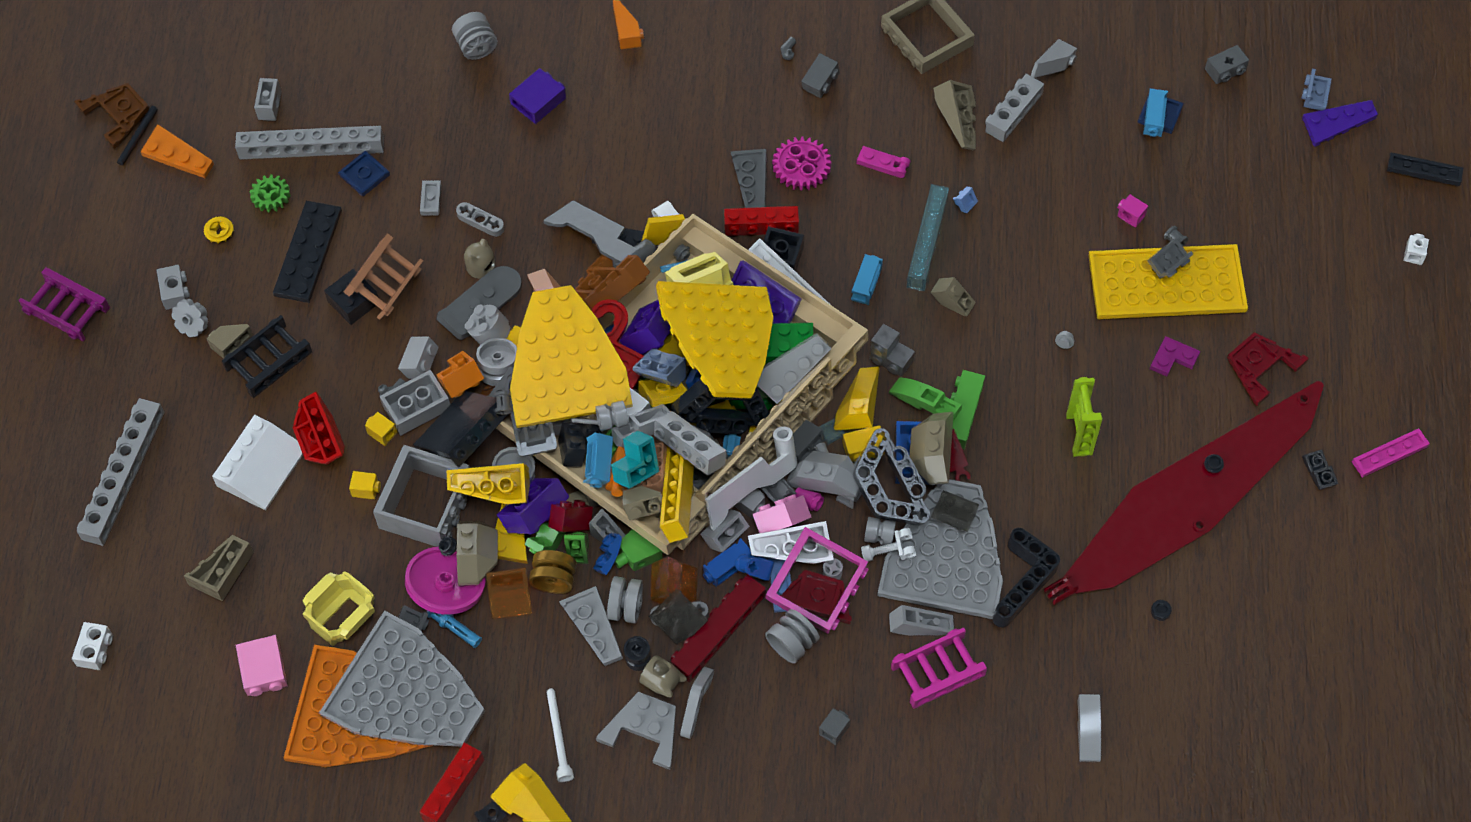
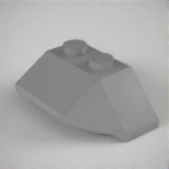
(825, 474)

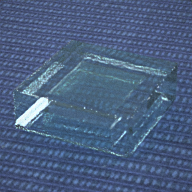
(830, 433)

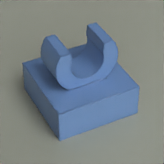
(966, 199)

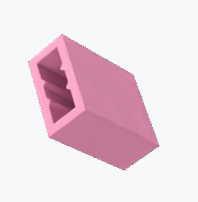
(261, 665)

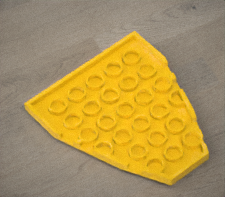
(720, 332)
(564, 361)

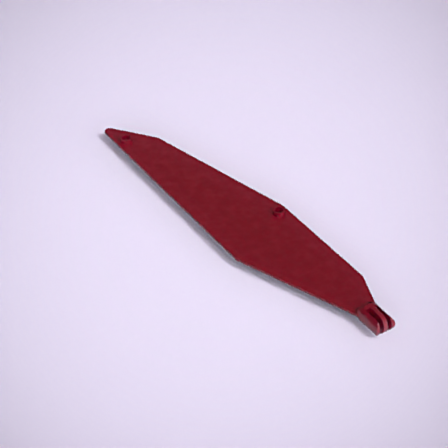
(1166, 507)

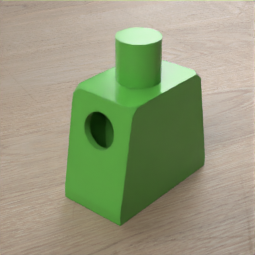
(637, 552)

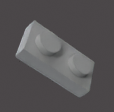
(430, 198)

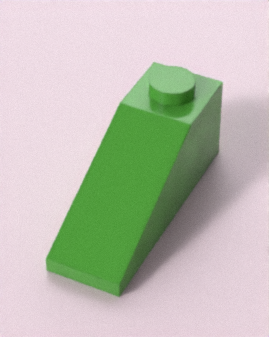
(577, 546)

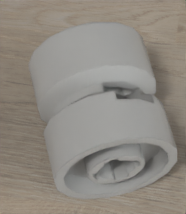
(611, 415)
(879, 531)

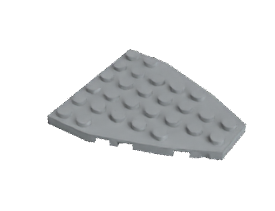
(950, 566)
(403, 690)

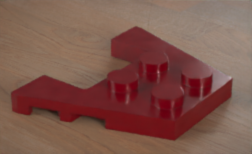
(1255, 358)

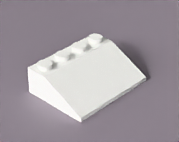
(258, 463)

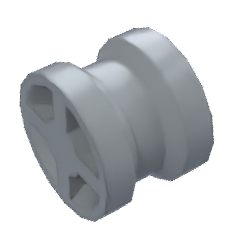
(832, 566)

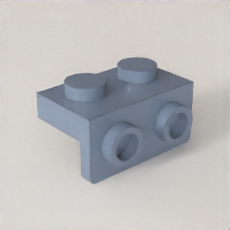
(1316, 92)

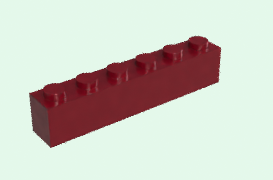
(719, 627)

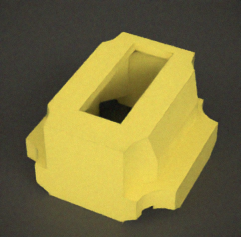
(704, 269)
(329, 597)

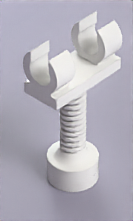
(907, 552)

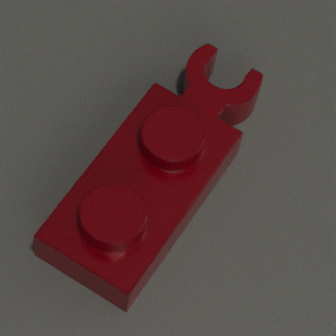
(958, 458)

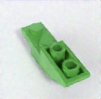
(924, 396)

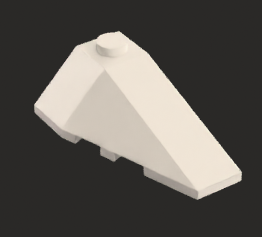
(780, 543)

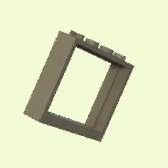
(923, 64)

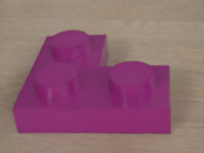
(1171, 352)

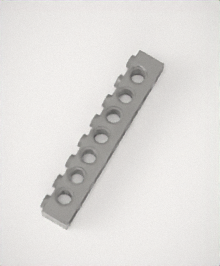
(309, 142)
(98, 532)

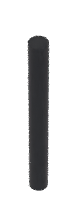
(136, 136)

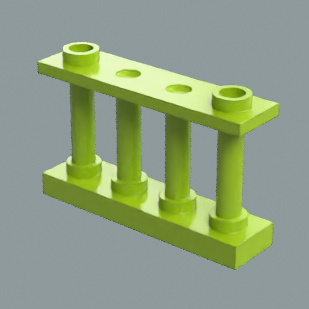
(1086, 421)

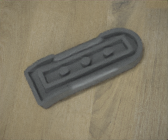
(494, 288)
(533, 438)

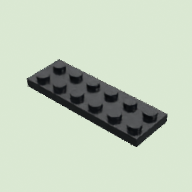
(307, 251)

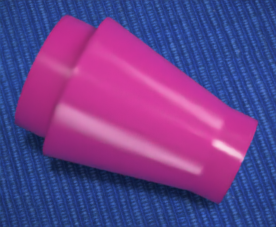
(813, 499)

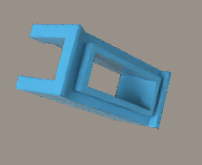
(1155, 112)
(867, 279)
(598, 460)

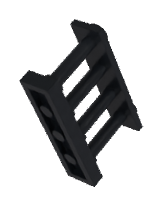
(271, 372)

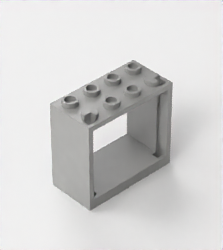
(429, 463)

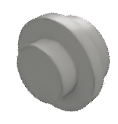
(1064, 339)

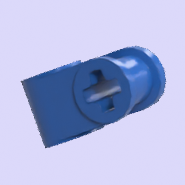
(755, 566)

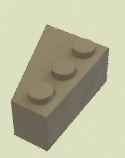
(221, 569)

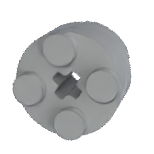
(487, 324)

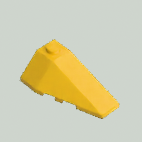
(495, 483)
(528, 797)

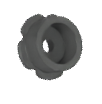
(682, 253)

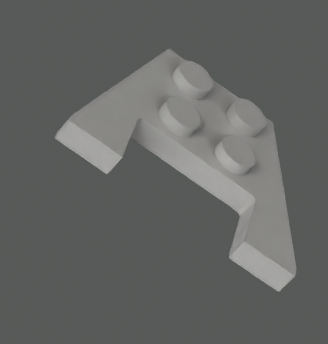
(648, 719)

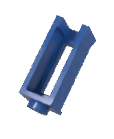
(724, 564)

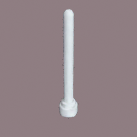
(564, 771)

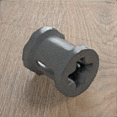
(1173, 233)
(503, 402)

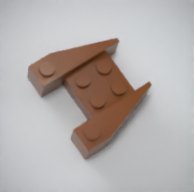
(609, 282)

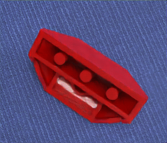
(317, 431)

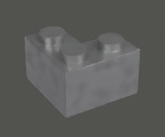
(889, 352)

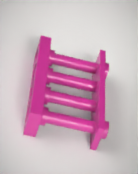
(937, 687)

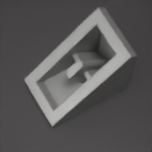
(603, 525)

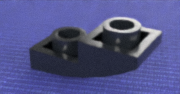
(1319, 470)

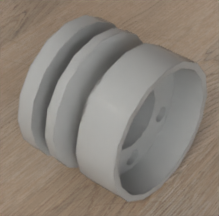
(474, 35)
(792, 636)

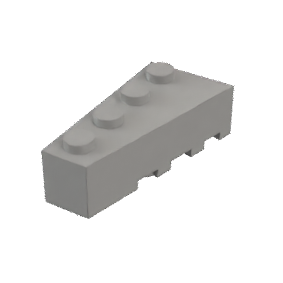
(790, 367)

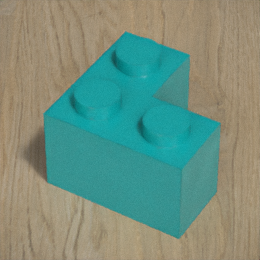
(639, 460)

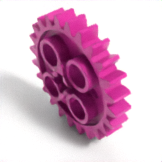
(801, 163)

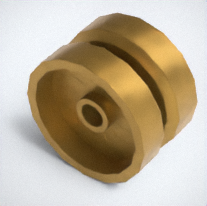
(552, 571)

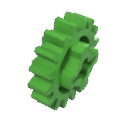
(270, 193)

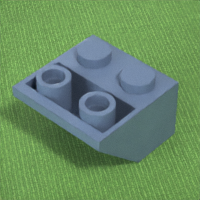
(662, 367)

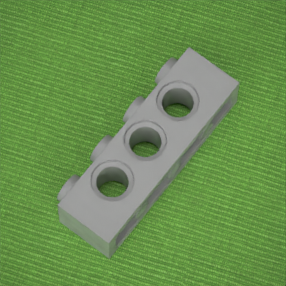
(1014, 107)
(690, 443)

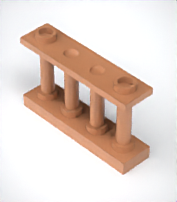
(366, 273)

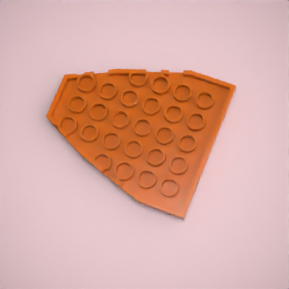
(321, 741)

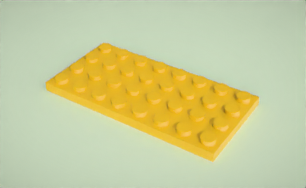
(1130, 287)

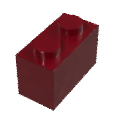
(570, 516)

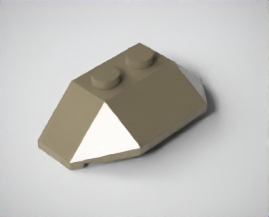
(932, 447)
(475, 551)

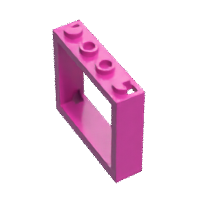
(851, 589)

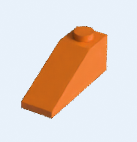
(627, 27)

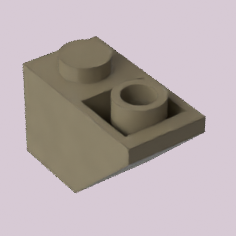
(953, 295)
(641, 502)

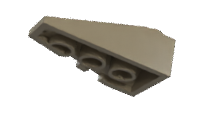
(957, 105)

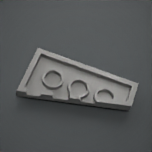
(591, 619)

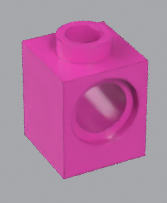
(1132, 210)

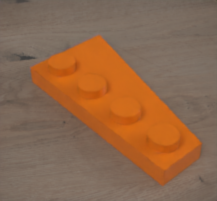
(172, 151)

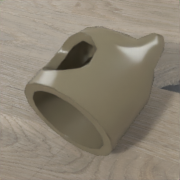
(477, 258)
(661, 676)

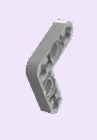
(696, 694)

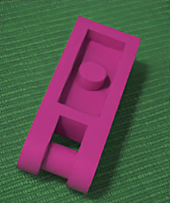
(883, 162)

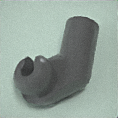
(382, 389)

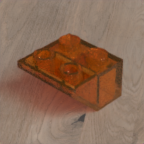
(672, 574)
(509, 593)

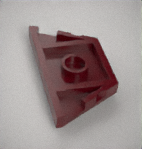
(817, 594)

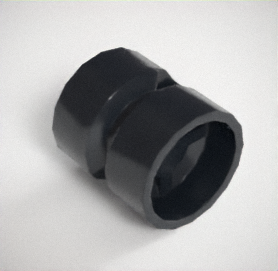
(637, 653)

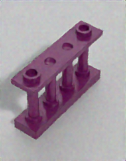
(66, 287)

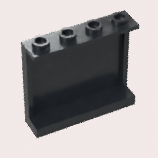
(461, 427)

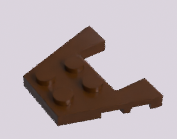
(123, 107)

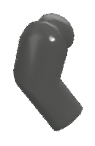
(786, 50)

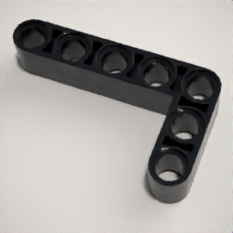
(1039, 567)

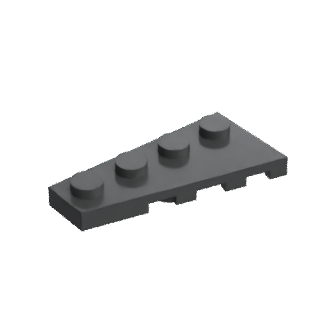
(751, 175)

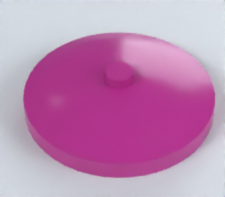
(433, 583)

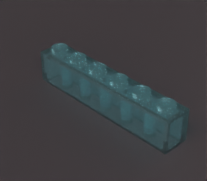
(927, 237)

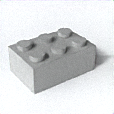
(415, 402)

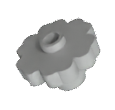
(190, 317)

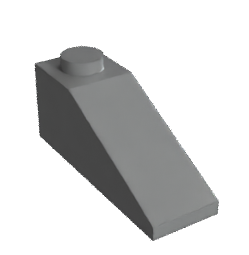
(1055, 59)
(917, 621)

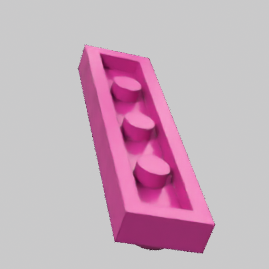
(1390, 452)

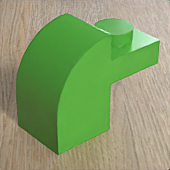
(545, 539)

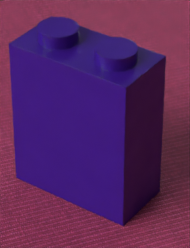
(537, 95)

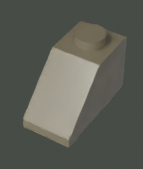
(229, 338)

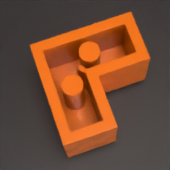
(460, 375)

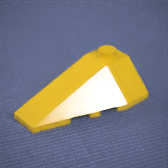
(859, 402)

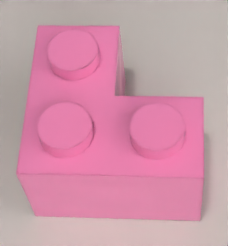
(782, 515)

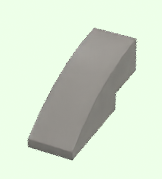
(641, 421)
(1089, 728)

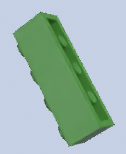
(968, 394)

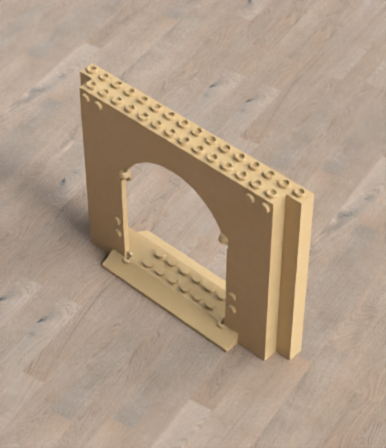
(800, 404)

